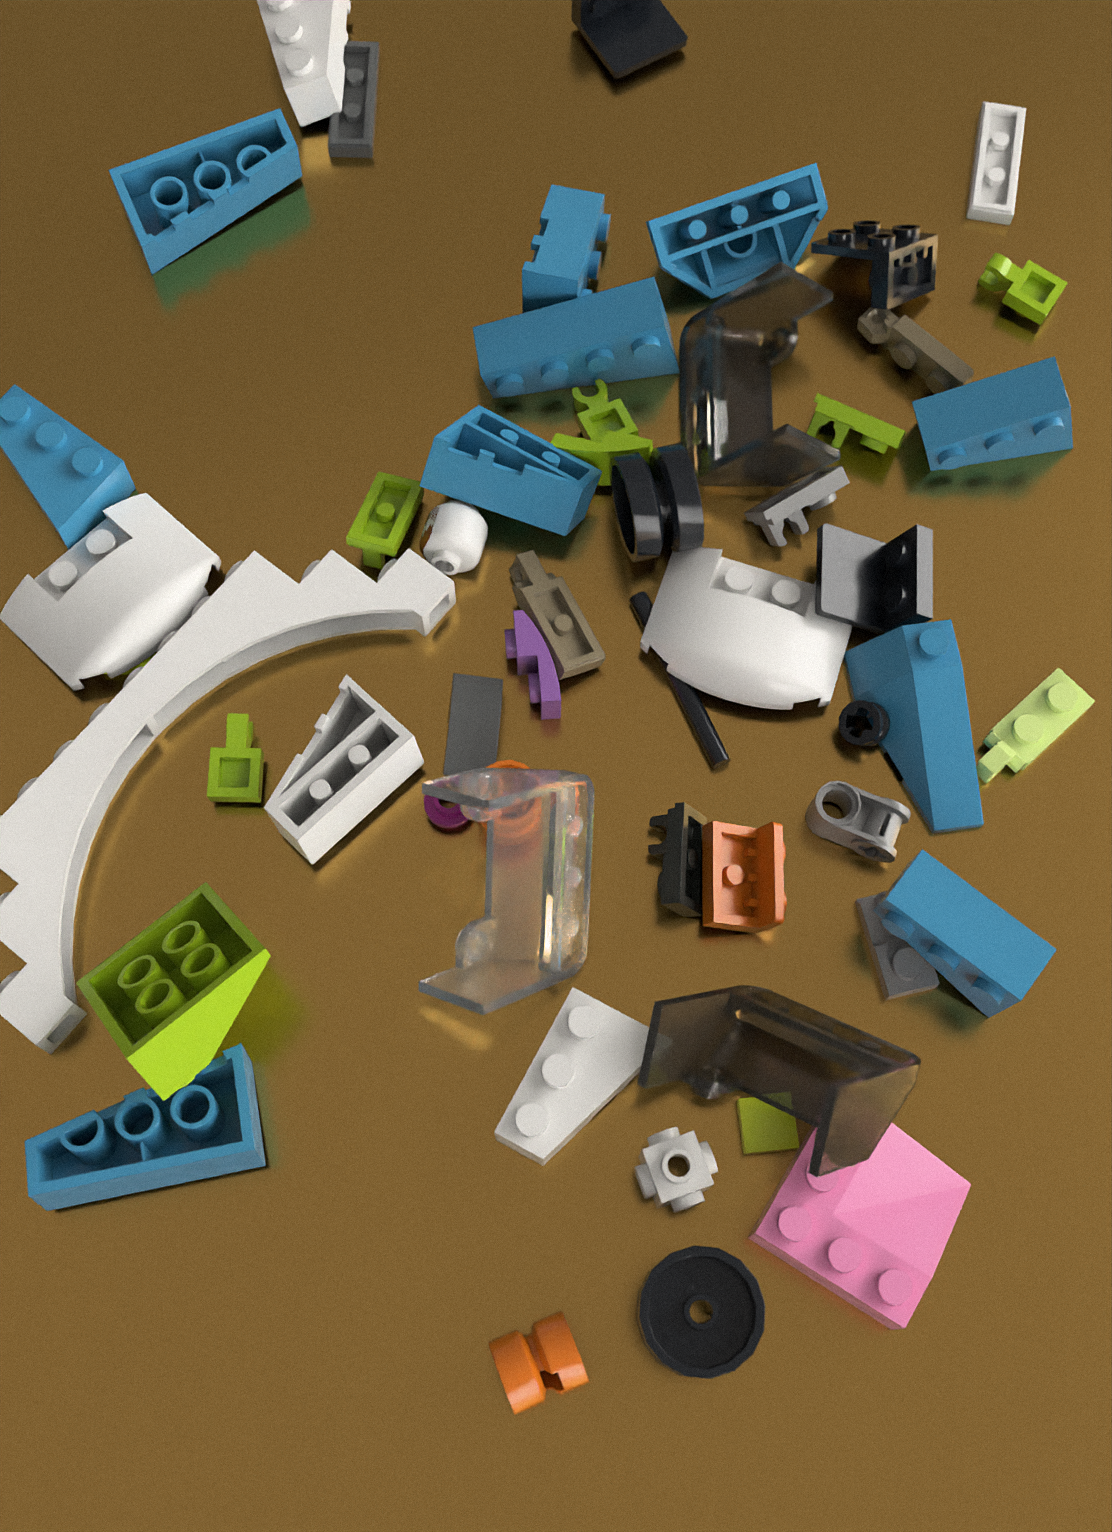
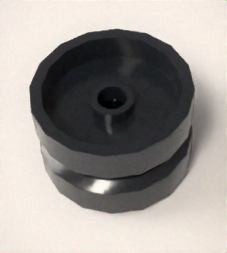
(657, 502)
(730, 1327)

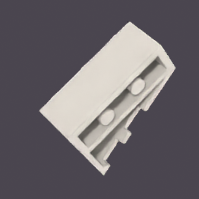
(309, 53)
(343, 772)
(575, 1073)

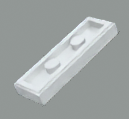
(996, 163)

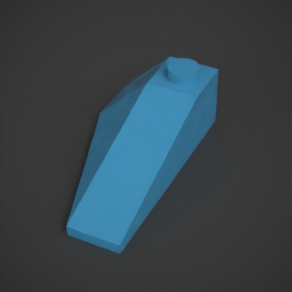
(922, 687)

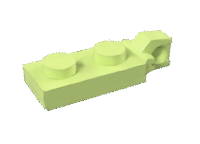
(1033, 725)

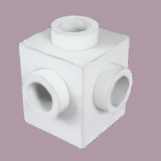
(666, 1188)

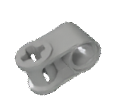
(861, 822)

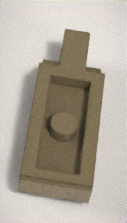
(915, 349)
(556, 617)

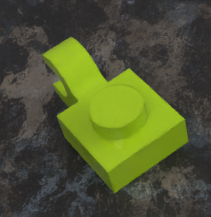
(1028, 290)
(237, 769)

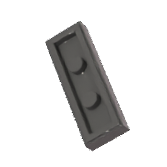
(354, 128)

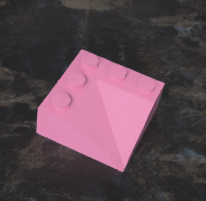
(867, 1227)

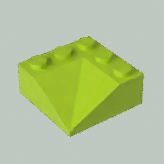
(177, 989)

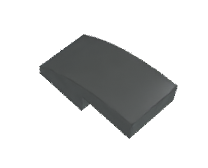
(472, 723)

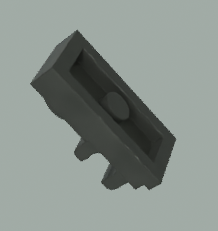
(682, 859)

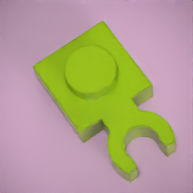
(599, 415)

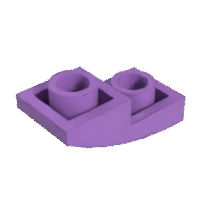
(534, 660)

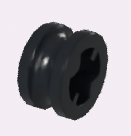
(859, 708)

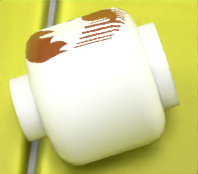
(454, 537)

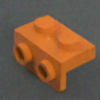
(743, 876)

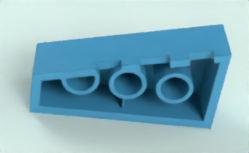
(204, 184)
(577, 341)
(152, 1142)

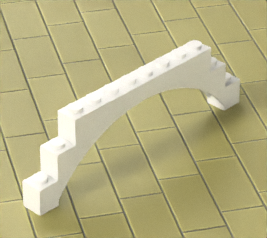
(59, 812)

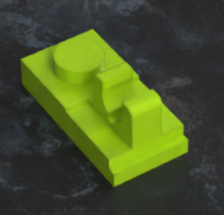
(875, 432)
(385, 517)

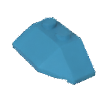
(740, 233)

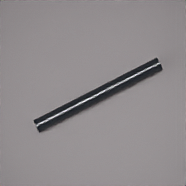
(686, 695)

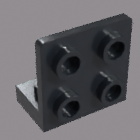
(628, 32)
(901, 259)
(874, 581)

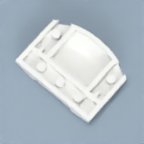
(112, 593)
(744, 632)

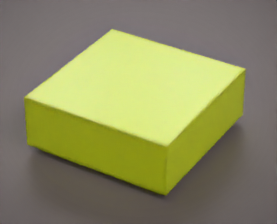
(765, 1127)

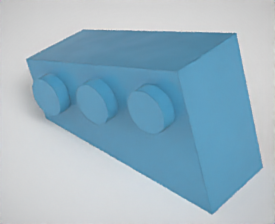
(565, 248)
(997, 418)
(60, 466)
(510, 472)
(963, 934)

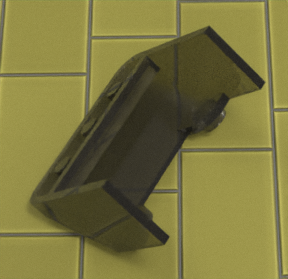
(729, 384)
(787, 1058)

